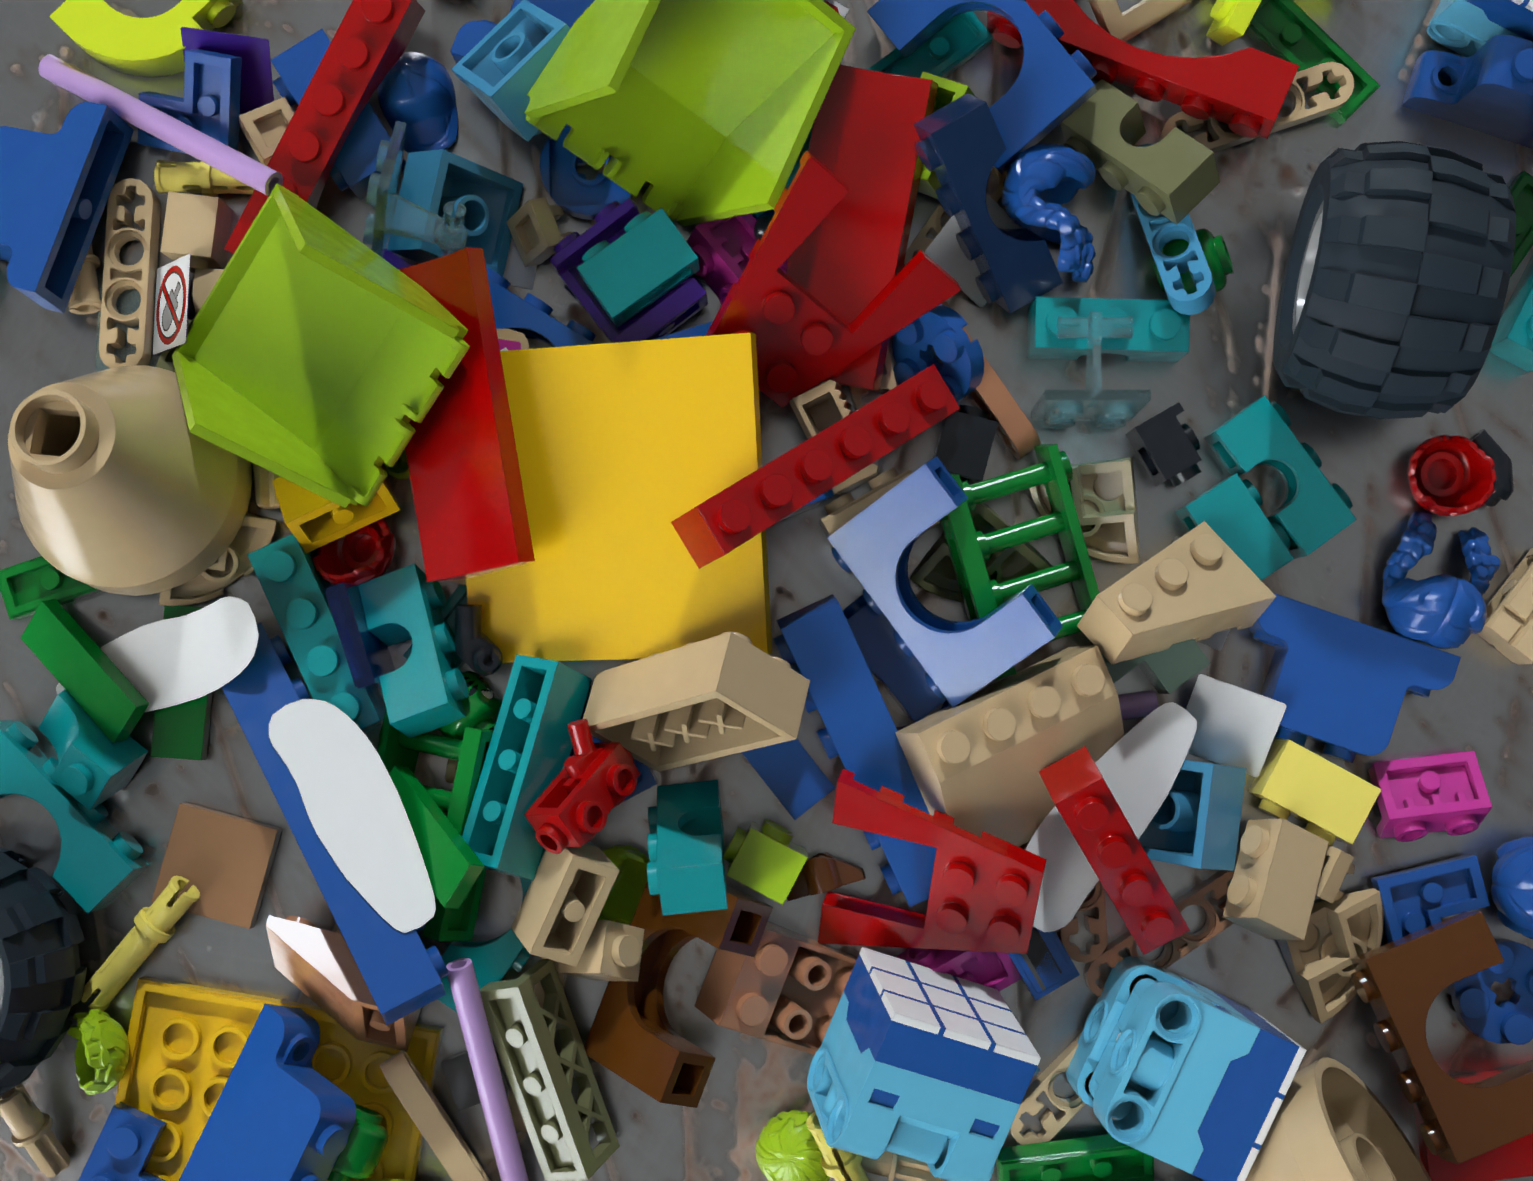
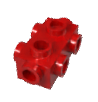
(583, 792)

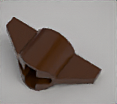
(824, 874)

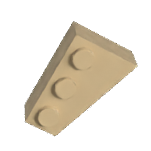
(1174, 597)

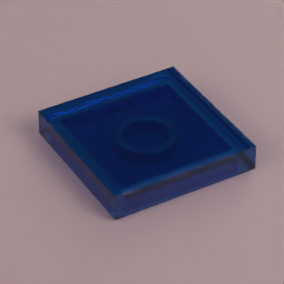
(364, 652)

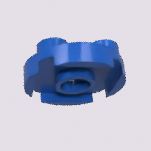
(571, 189)
(943, 331)
(1475, 1001)

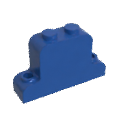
(1487, 89)
(55, 198)
(1343, 677)
(275, 1110)

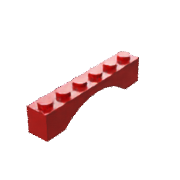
(354, 65)
(1232, 88)
(814, 467)

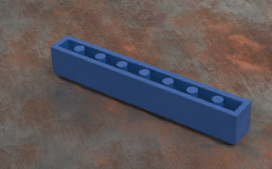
(392, 963)

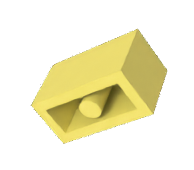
(1314, 792)

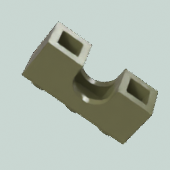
(1164, 177)

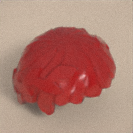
(1450, 475)
(358, 555)

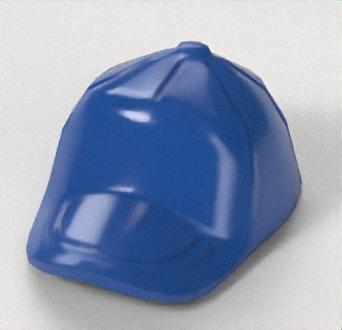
(424, 98)

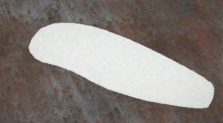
(187, 653)
(1140, 776)
(355, 809)

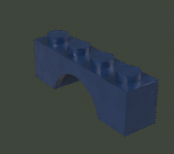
(962, 149)

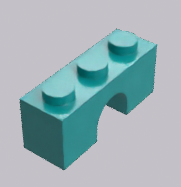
(1158, 329)
(1312, 505)
(428, 686)
(687, 848)

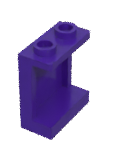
(653, 321)

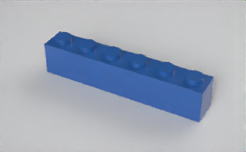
(857, 728)

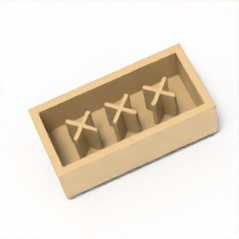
(697, 702)

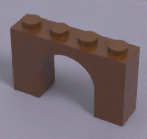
(1401, 986)
(631, 1022)

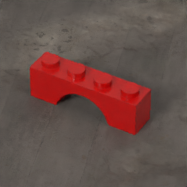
(1113, 850)

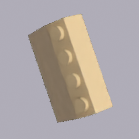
(987, 750)

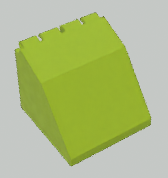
(692, 97)
(314, 354)

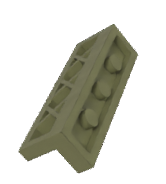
(543, 1079)

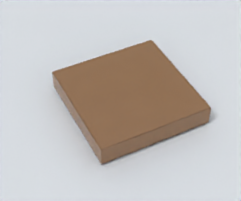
(224, 859)

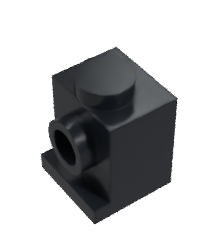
(1167, 447)

